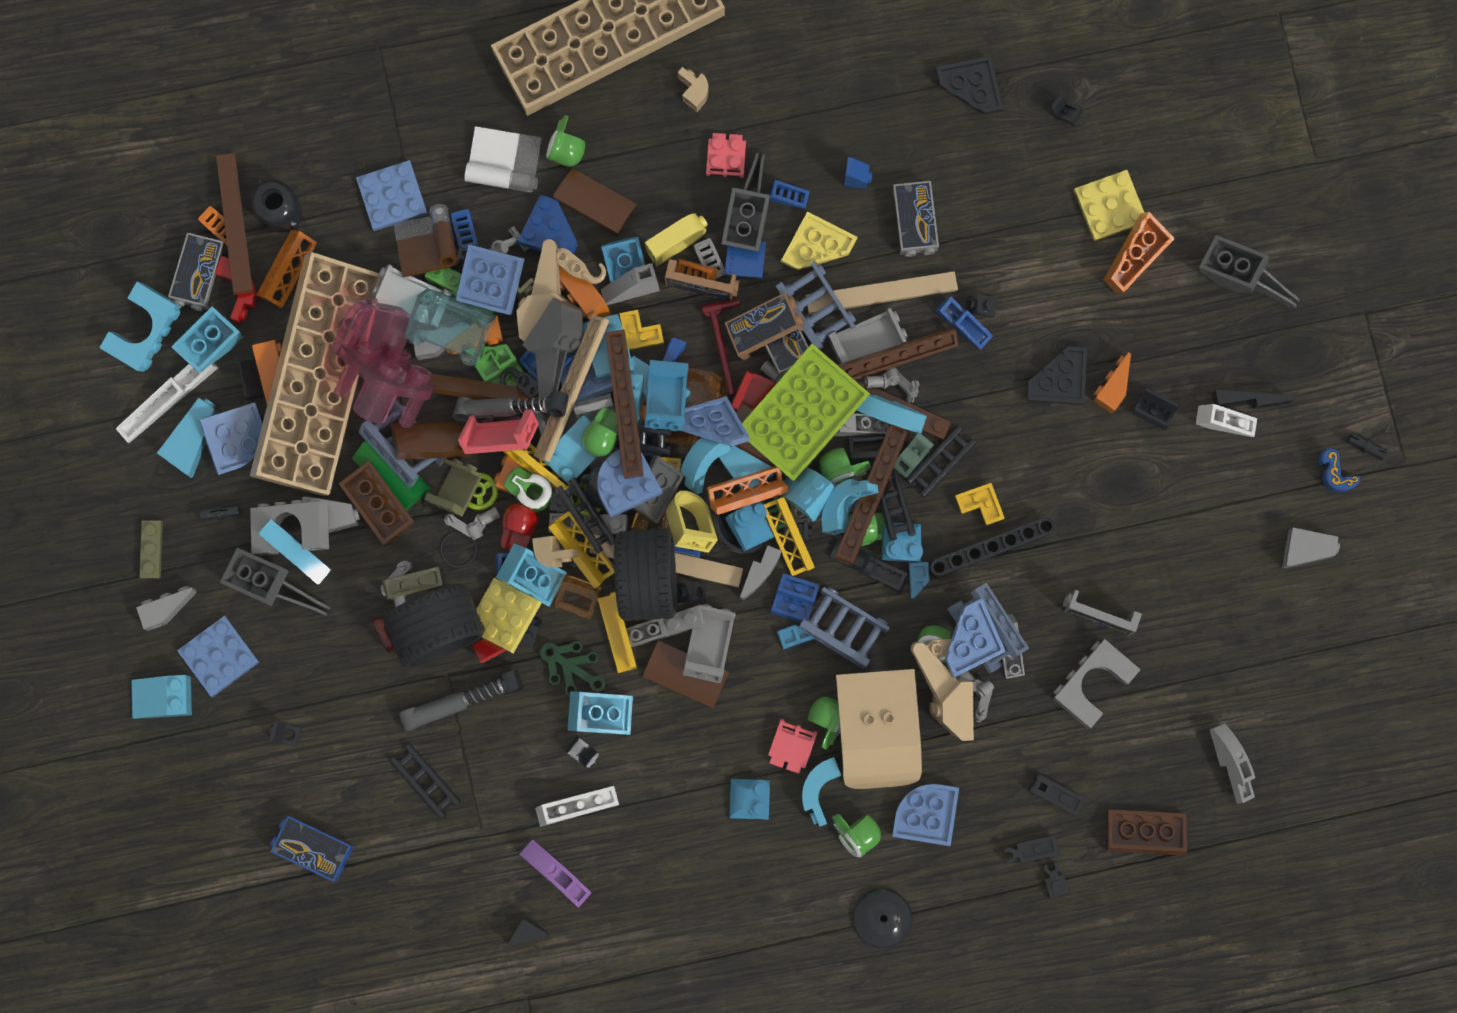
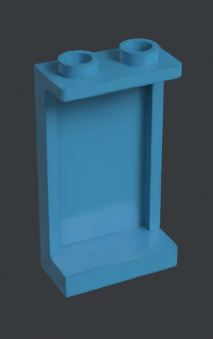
(666, 395)

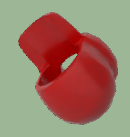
(518, 525)

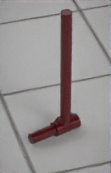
(713, 310)

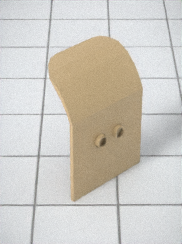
(879, 729)

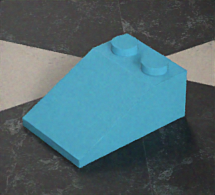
(207, 340)
(601, 359)
(570, 456)
(808, 493)
(529, 576)
(161, 697)
(600, 713)

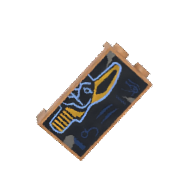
(700, 285)
(764, 324)

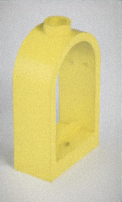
(675, 238)
(686, 538)

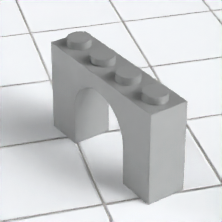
(311, 515)
(1103, 657)

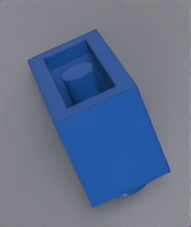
(857, 174)

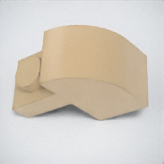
(697, 92)
(549, 554)

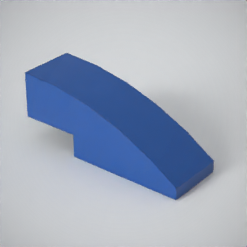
(963, 322)

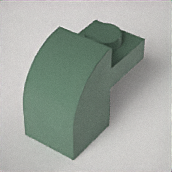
(913, 455)

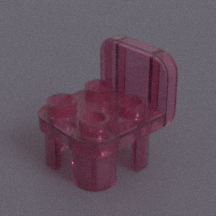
(373, 347)

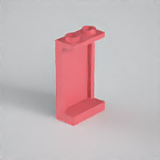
(498, 435)

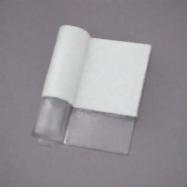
(503, 159)

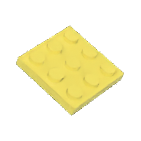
(1109, 205)
(506, 614)

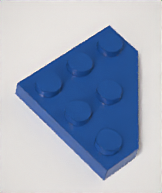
(545, 223)

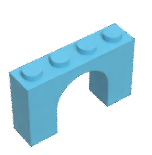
(162, 312)

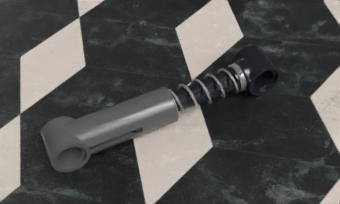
(506, 407)
(456, 702)

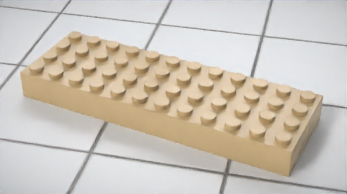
(592, 42)
(303, 413)

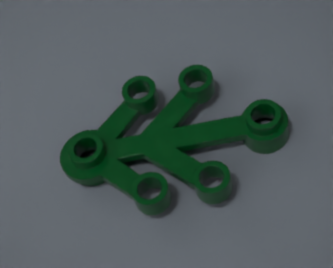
(569, 665)

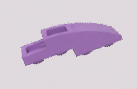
(555, 873)

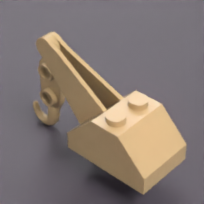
(548, 284)
(951, 695)

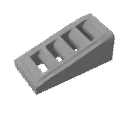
(701, 245)

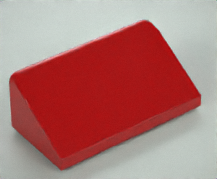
(487, 650)

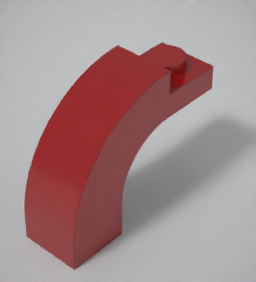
(244, 300)

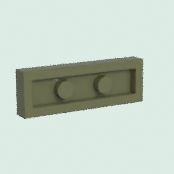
(151, 549)
(412, 582)

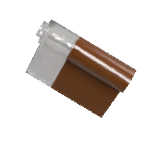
(426, 242)

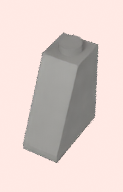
(339, 515)
(1308, 547)

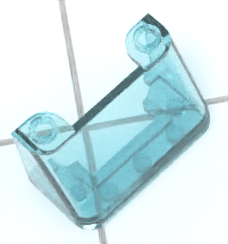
(450, 325)

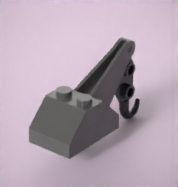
(551, 339)

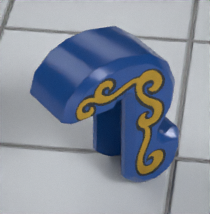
(1332, 473)

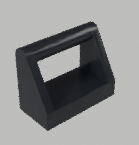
(859, 457)

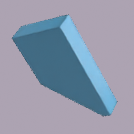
(918, 577)
(792, 636)

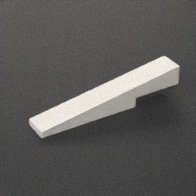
(162, 400)

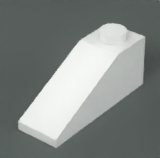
(1225, 420)

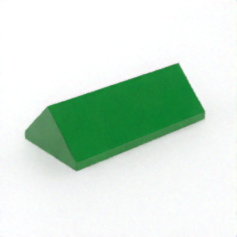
(405, 495)

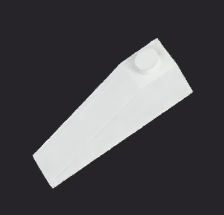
(576, 806)

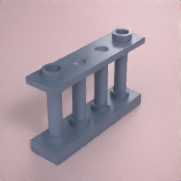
(817, 338)
(385, 450)
(1005, 628)
(827, 636)

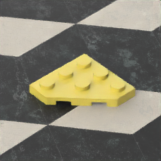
(817, 242)

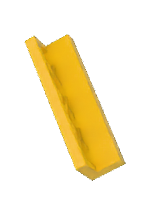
(534, 467)
(795, 534)
(583, 561)
(617, 634)

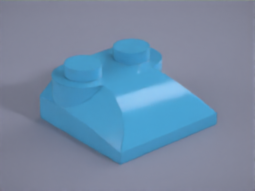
(622, 256)
(750, 525)
(903, 549)
(749, 799)

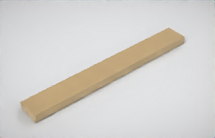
(888, 291)
(572, 386)
(694, 567)

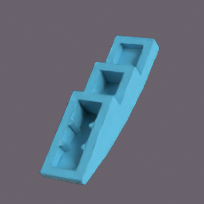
(893, 413)
(293, 551)

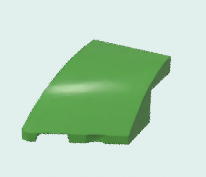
(494, 362)

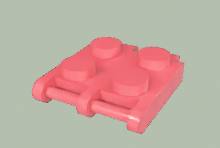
(726, 155)
(791, 747)

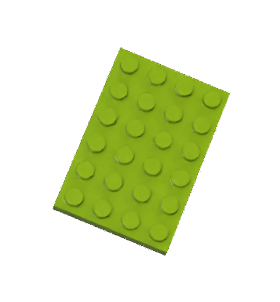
(803, 412)

